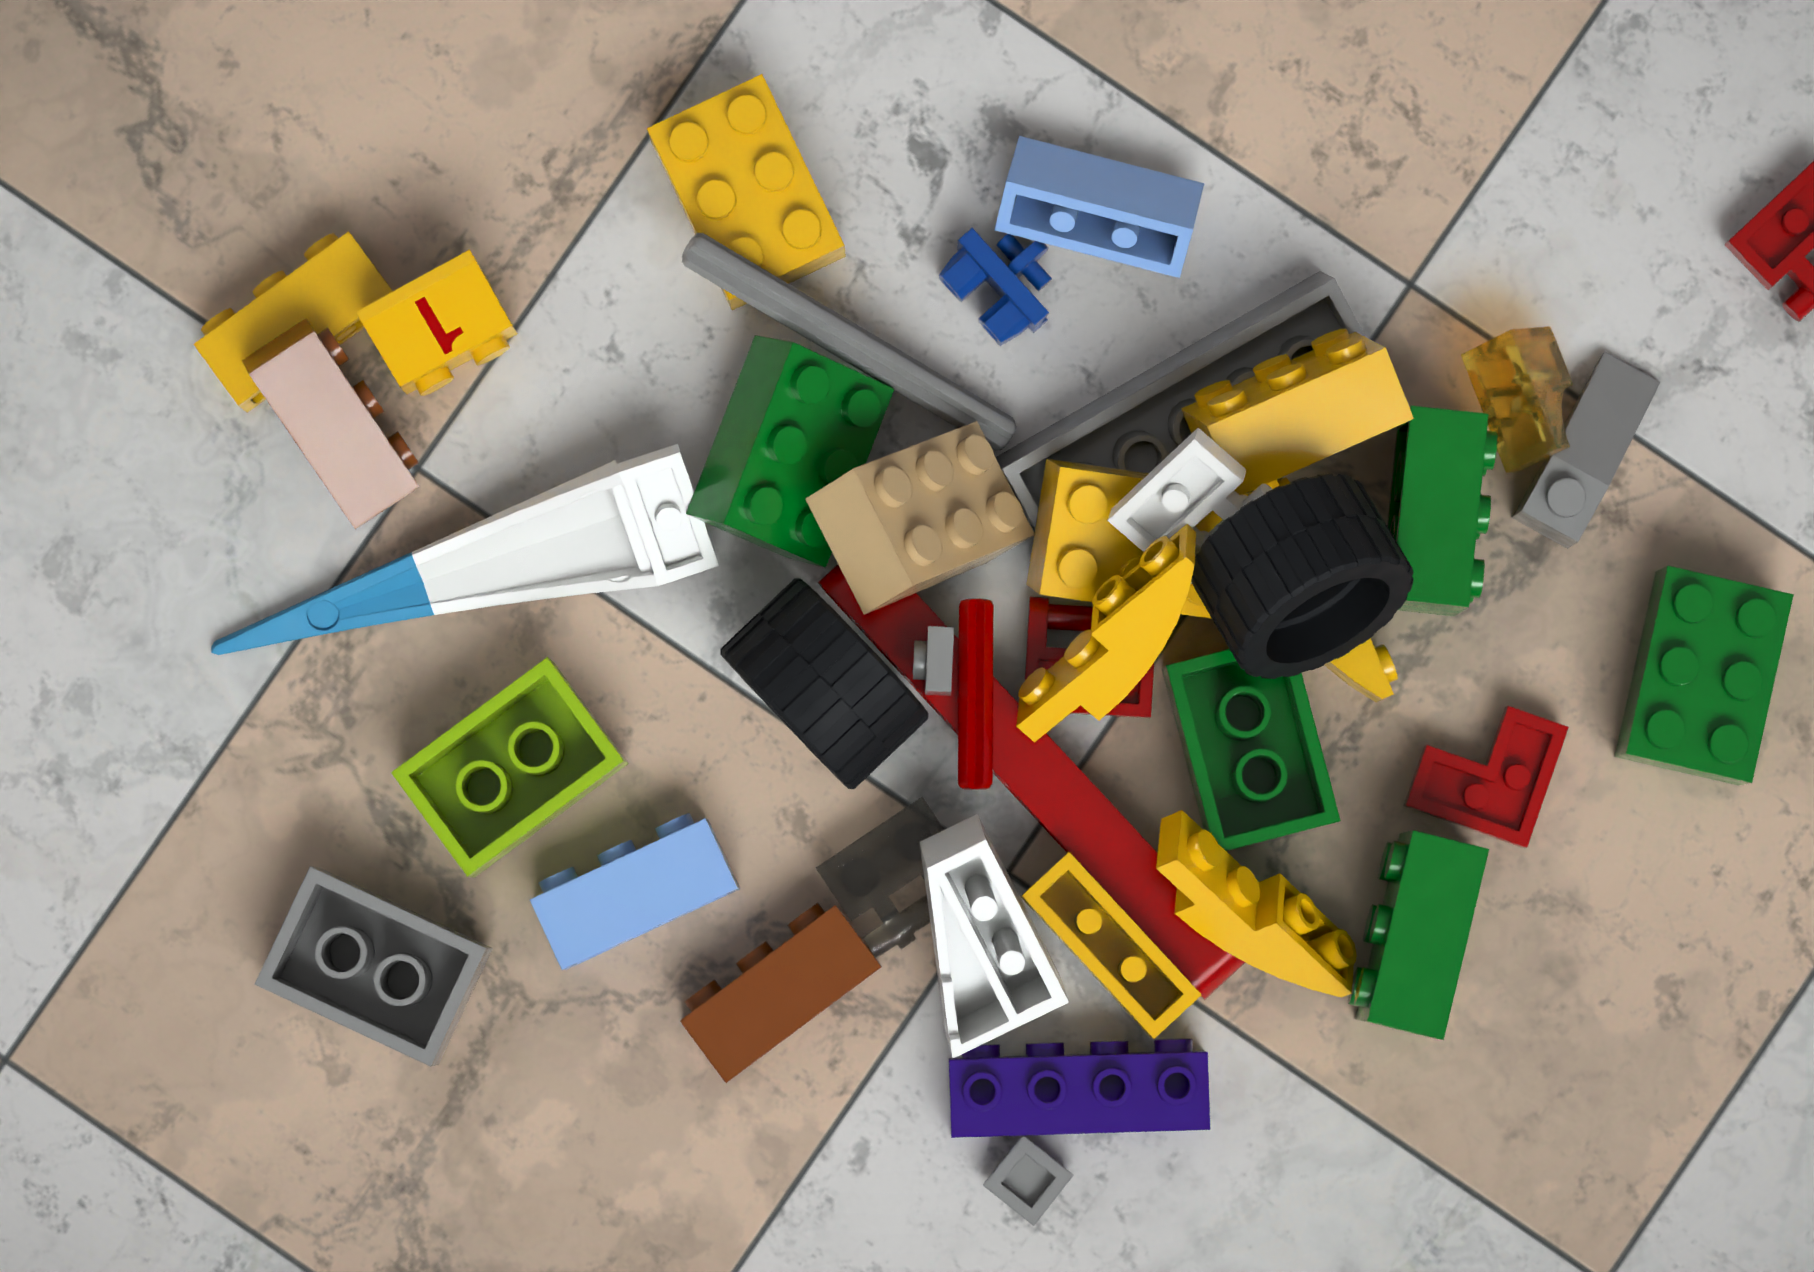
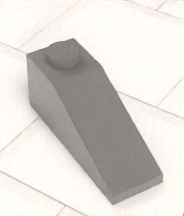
(1598, 435)

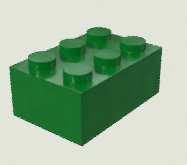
(782, 438)
(1439, 505)
(1704, 675)
(1249, 751)
(1418, 933)

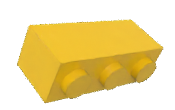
(324, 290)
(1110, 945)

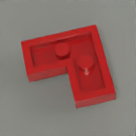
(1494, 797)

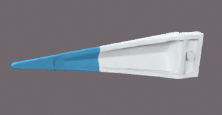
(587, 536)

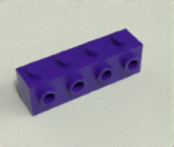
(1079, 1091)

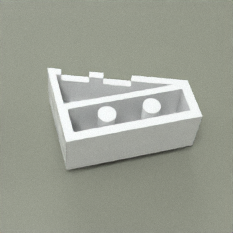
(984, 941)

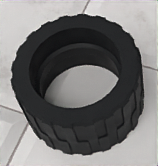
(1301, 576)
(824, 683)

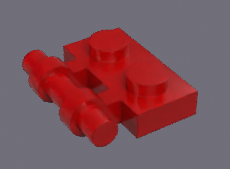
(1779, 240)

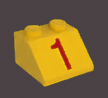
(438, 325)

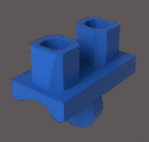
(979, 263)

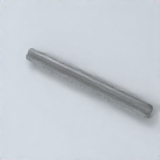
(845, 339)

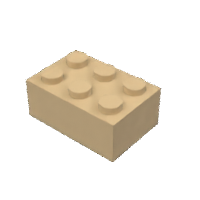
(919, 516)

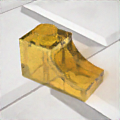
(1522, 389)

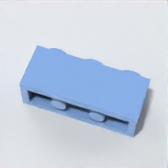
(1099, 206)
(633, 890)

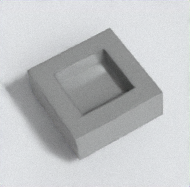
(934, 660)
(1028, 1180)

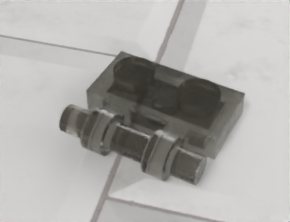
(878, 867)

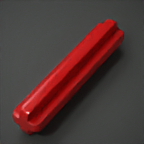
(975, 694)

